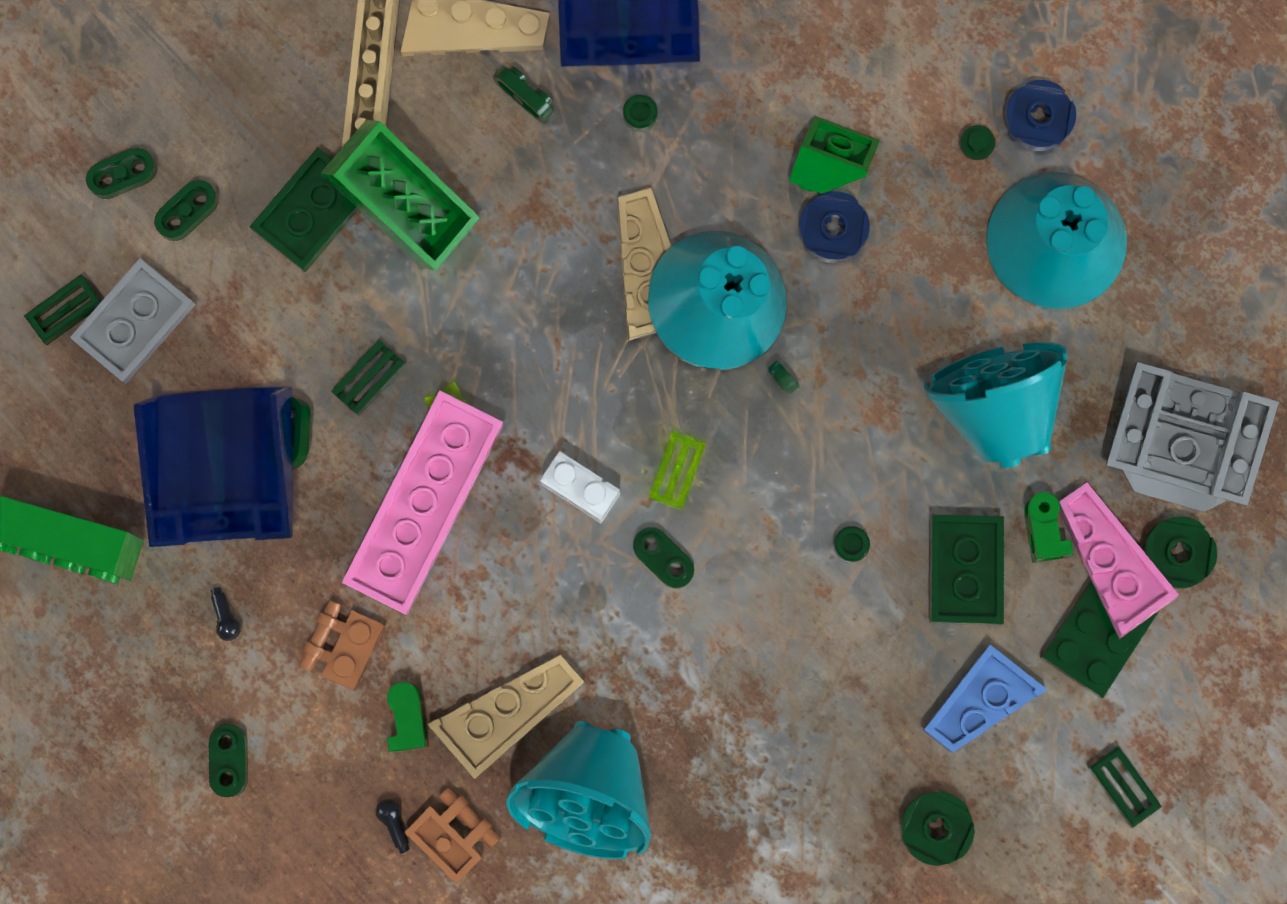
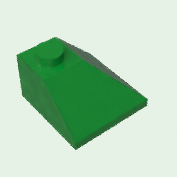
(832, 157)

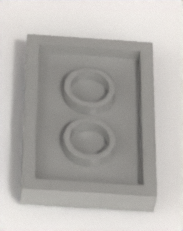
(132, 321)

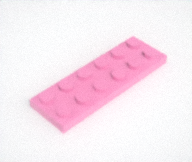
(423, 502)

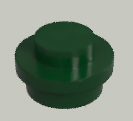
(977, 142)

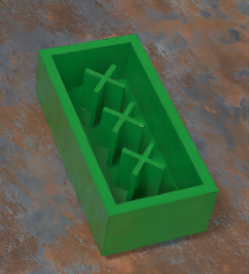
(400, 194)
(68, 540)

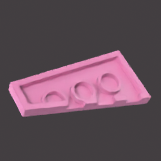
(1118, 567)

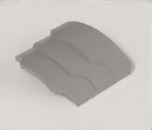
(1190, 439)

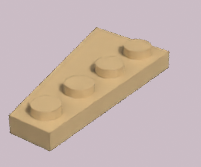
(472, 27)
(642, 246)
(498, 720)

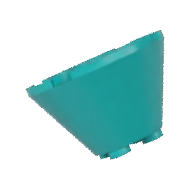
(1056, 240)
(717, 300)
(1003, 400)
(586, 795)

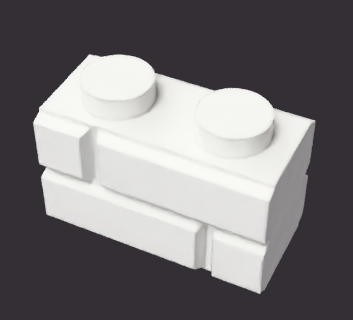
(580, 487)

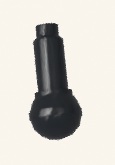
(227, 626)
(389, 814)

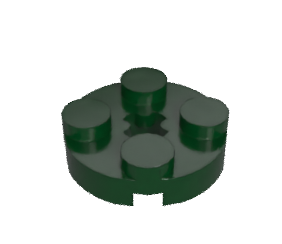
(1195, 541)
(956, 819)

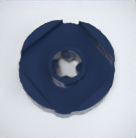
(1023, 127)
(849, 214)

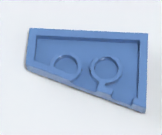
(981, 699)

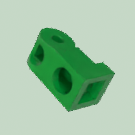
(1043, 529)
(409, 718)

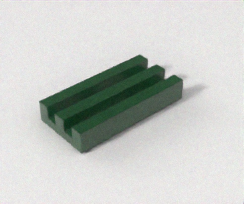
(70, 321)
(353, 374)
(1105, 761)

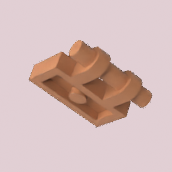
(352, 650)
(444, 843)

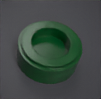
(640, 113)
(783, 378)
(851, 544)

